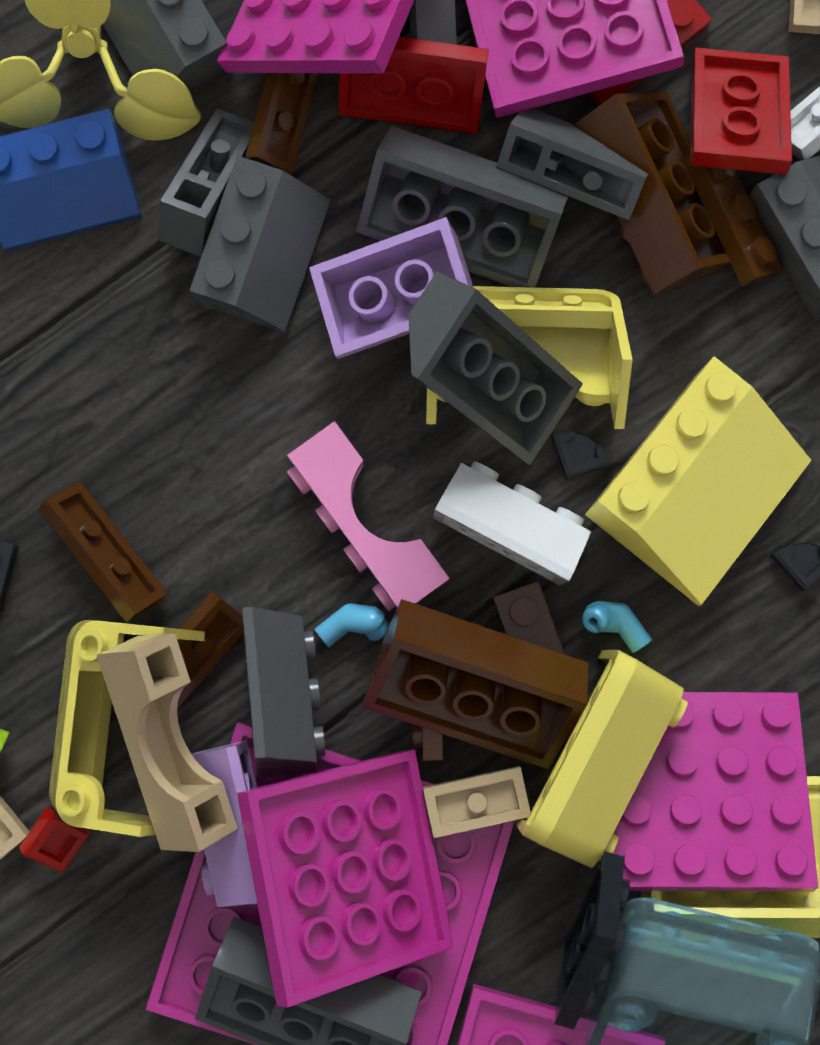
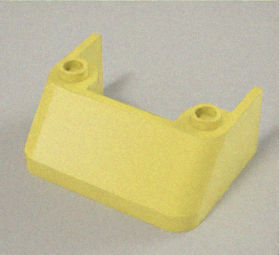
(577, 329)
(84, 729)
(604, 760)

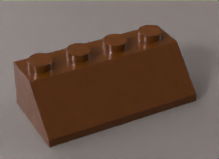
(669, 223)
(477, 684)

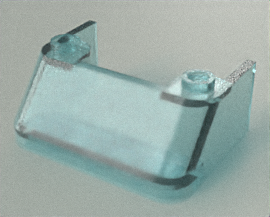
(709, 972)

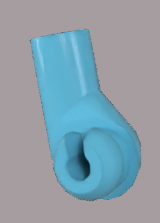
(353, 618)
(616, 618)

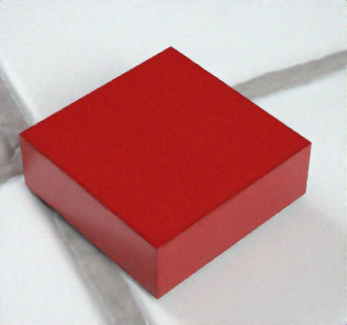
(53, 841)

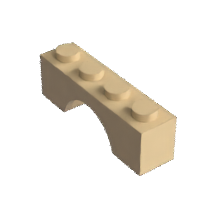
(181, 797)

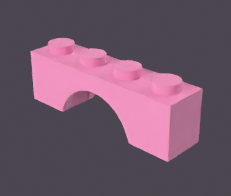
(330, 469)

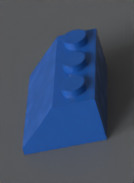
(64, 180)

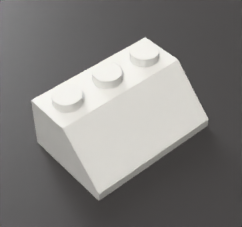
(513, 522)

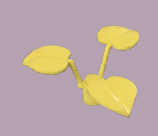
(151, 107)

